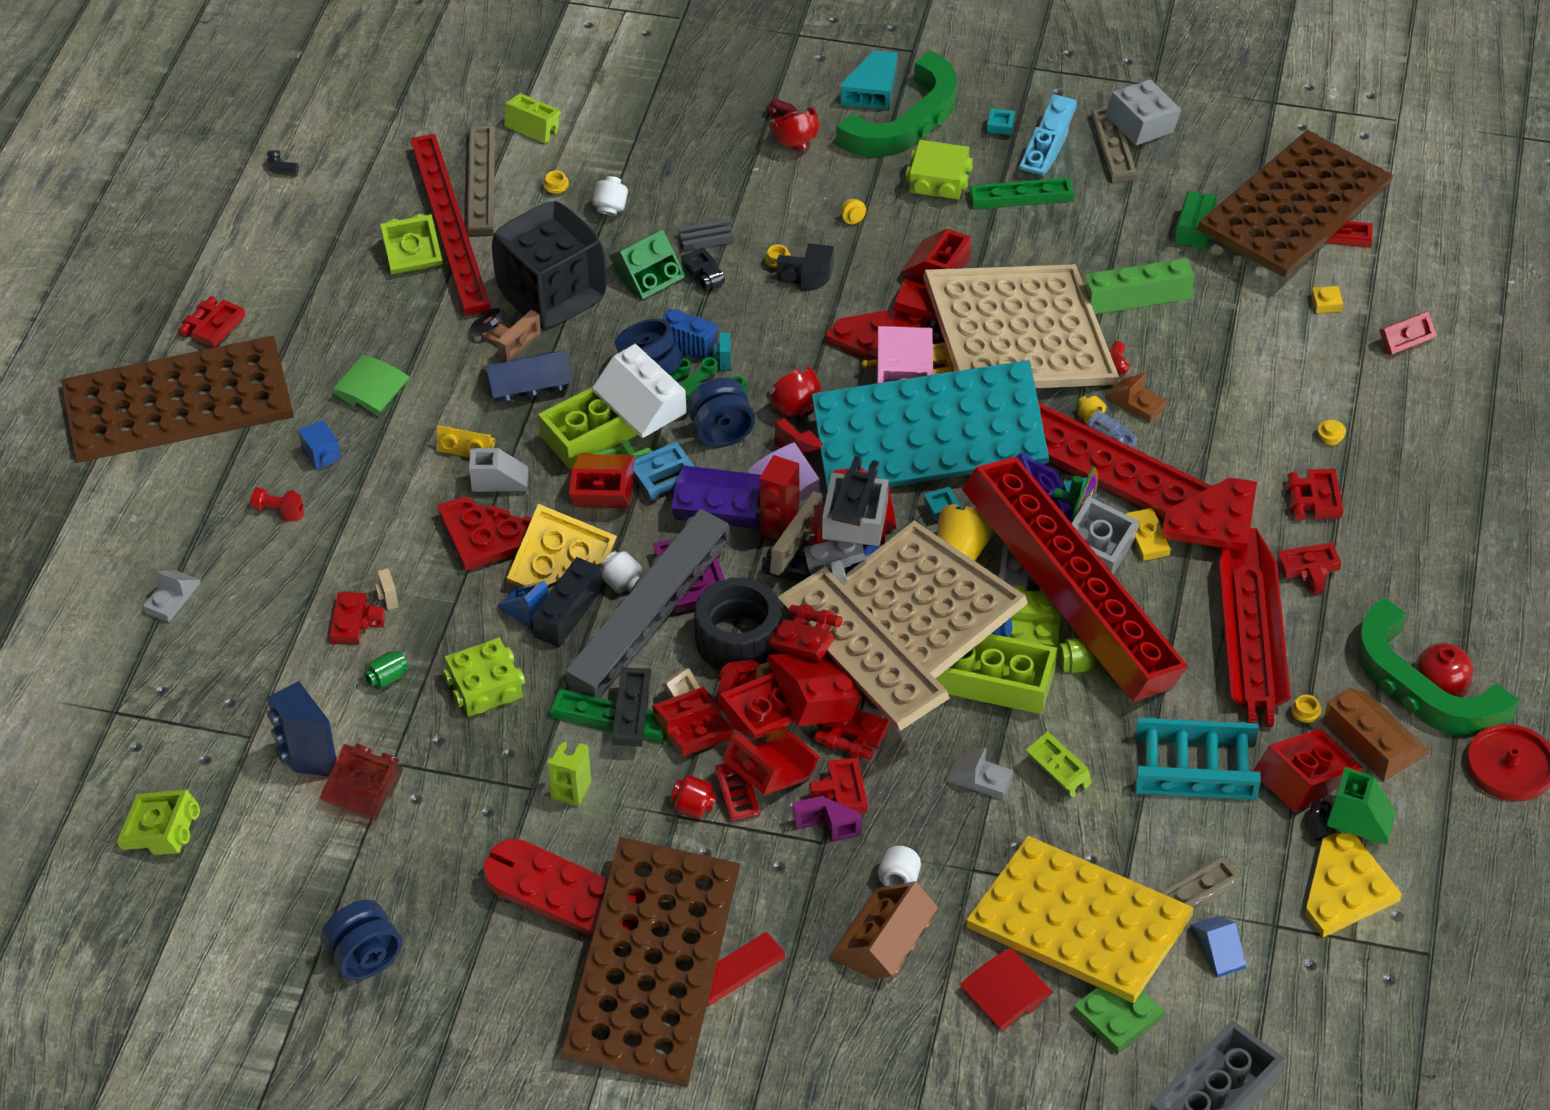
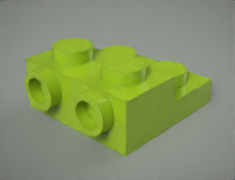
(411, 243)
(1037, 620)
(159, 822)

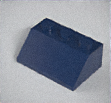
(528, 375)
(301, 731)

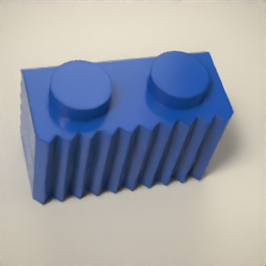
(692, 334)

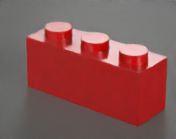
(779, 496)

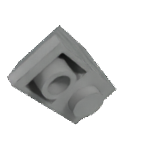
(496, 471)

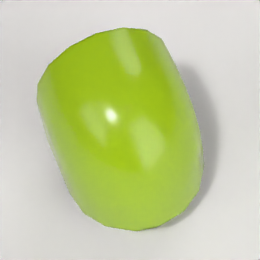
(1075, 656)

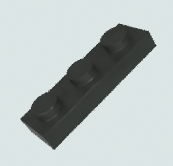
(631, 707)

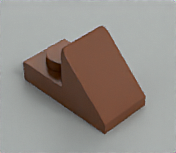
(1133, 397)

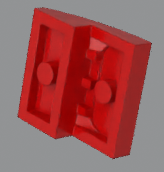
(915, 300)
(692, 721)
(1006, 988)

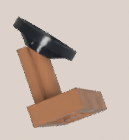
(508, 338)

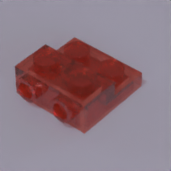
(361, 781)

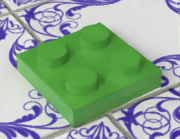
(1116, 1019)

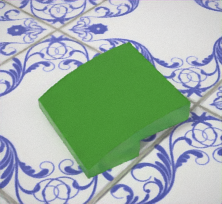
(371, 384)

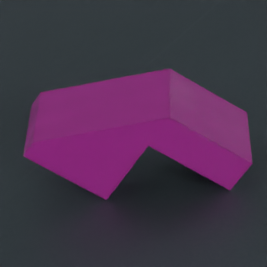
(839, 819)

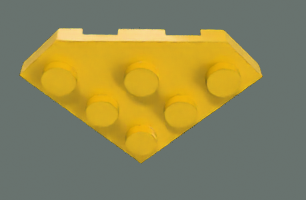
(553, 544)
(1347, 885)

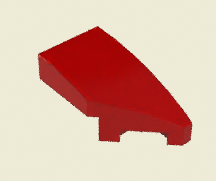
(787, 434)

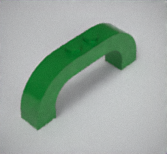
(901, 134)
(1415, 691)

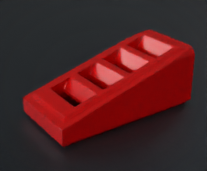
(724, 771)

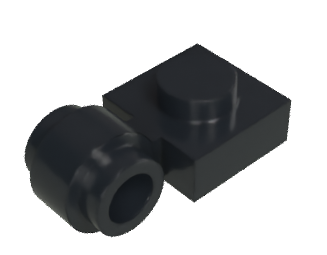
(703, 265)

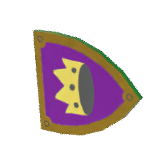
(1075, 496)

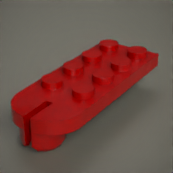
(548, 885)

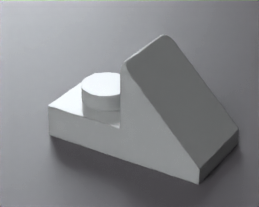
(170, 595)
(977, 774)

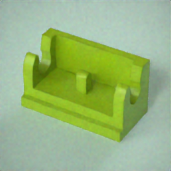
(531, 117)
(1059, 763)
(569, 774)

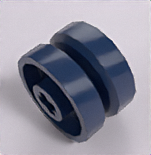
(655, 339)
(720, 412)
(361, 940)

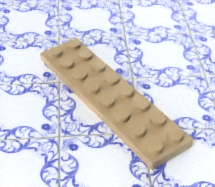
(870, 652)

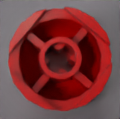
(796, 128)
(794, 393)
(1447, 668)

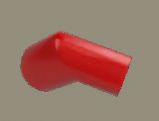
(1119, 361)

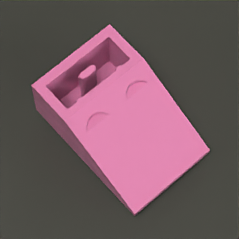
(904, 353)

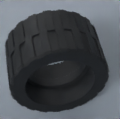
(730, 600)

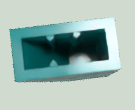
(871, 82)

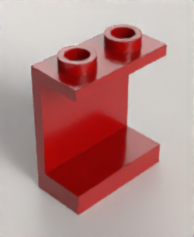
(772, 764)

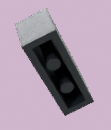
(567, 602)

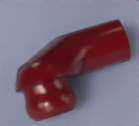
(778, 105)

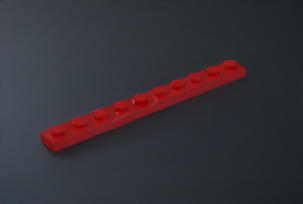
(450, 225)

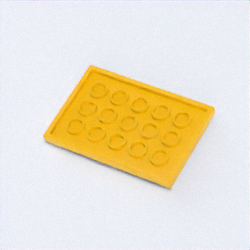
(1080, 918)

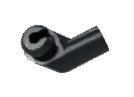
(279, 166)
(1317, 820)

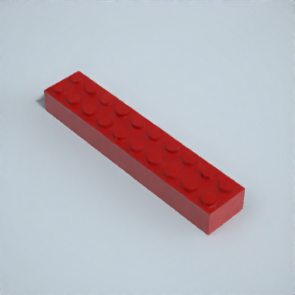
(1075, 579)

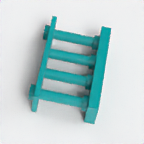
(1197, 782)

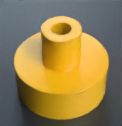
(1089, 406)

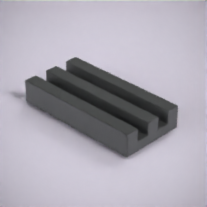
(705, 234)

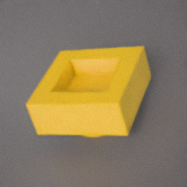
(1327, 299)

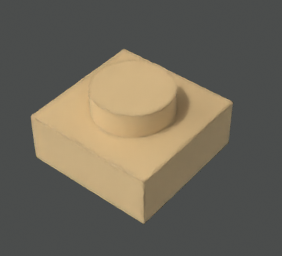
(386, 590)
(680, 683)

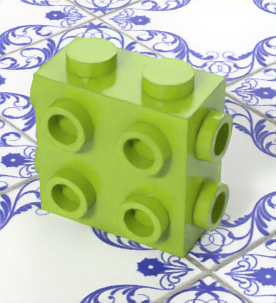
(939, 169)
(483, 677)

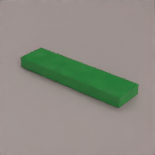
(1021, 193)
(598, 714)

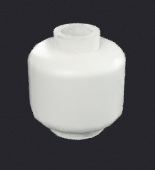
(609, 196)
(621, 571)
(899, 866)

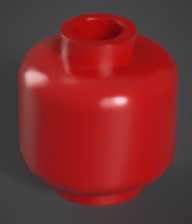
(692, 796)

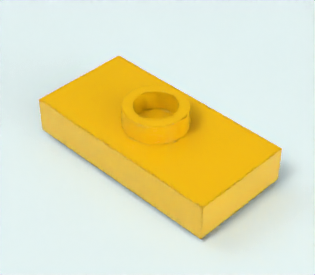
(1149, 535)

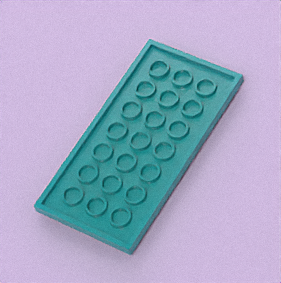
(932, 423)

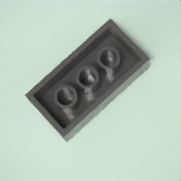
(1225, 1075)

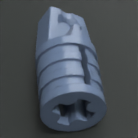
(1116, 428)

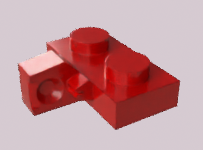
(1310, 564)
(352, 616)
(734, 675)
(842, 785)

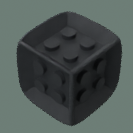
(549, 263)

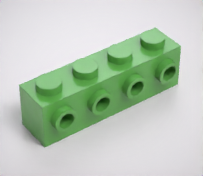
(1139, 285)

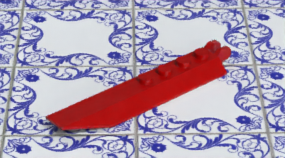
(1254, 628)

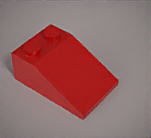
(815, 689)
(1304, 768)

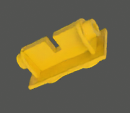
(460, 441)

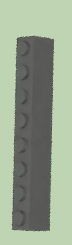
(647, 604)

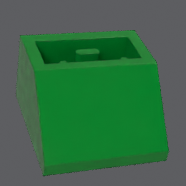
(647, 264)
(1361, 808)

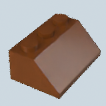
(1372, 733)
(885, 930)

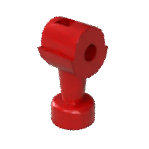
(289, 505)

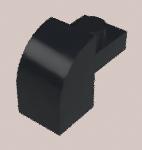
(811, 271)

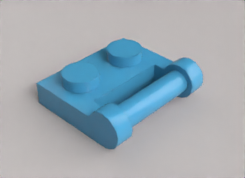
(658, 466)

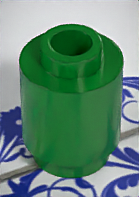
(385, 669)

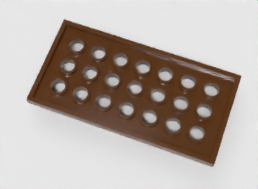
(1318, 227)
(165, 410)
(696, 983)

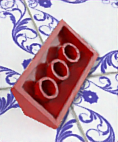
(757, 707)

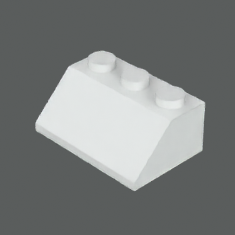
(640, 391)

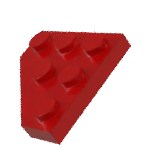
(860, 332)
(1214, 516)
(481, 532)

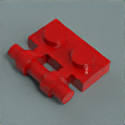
(216, 324)
(1323, 490)
(802, 639)
(862, 729)

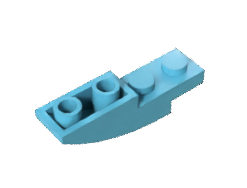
(1050, 136)

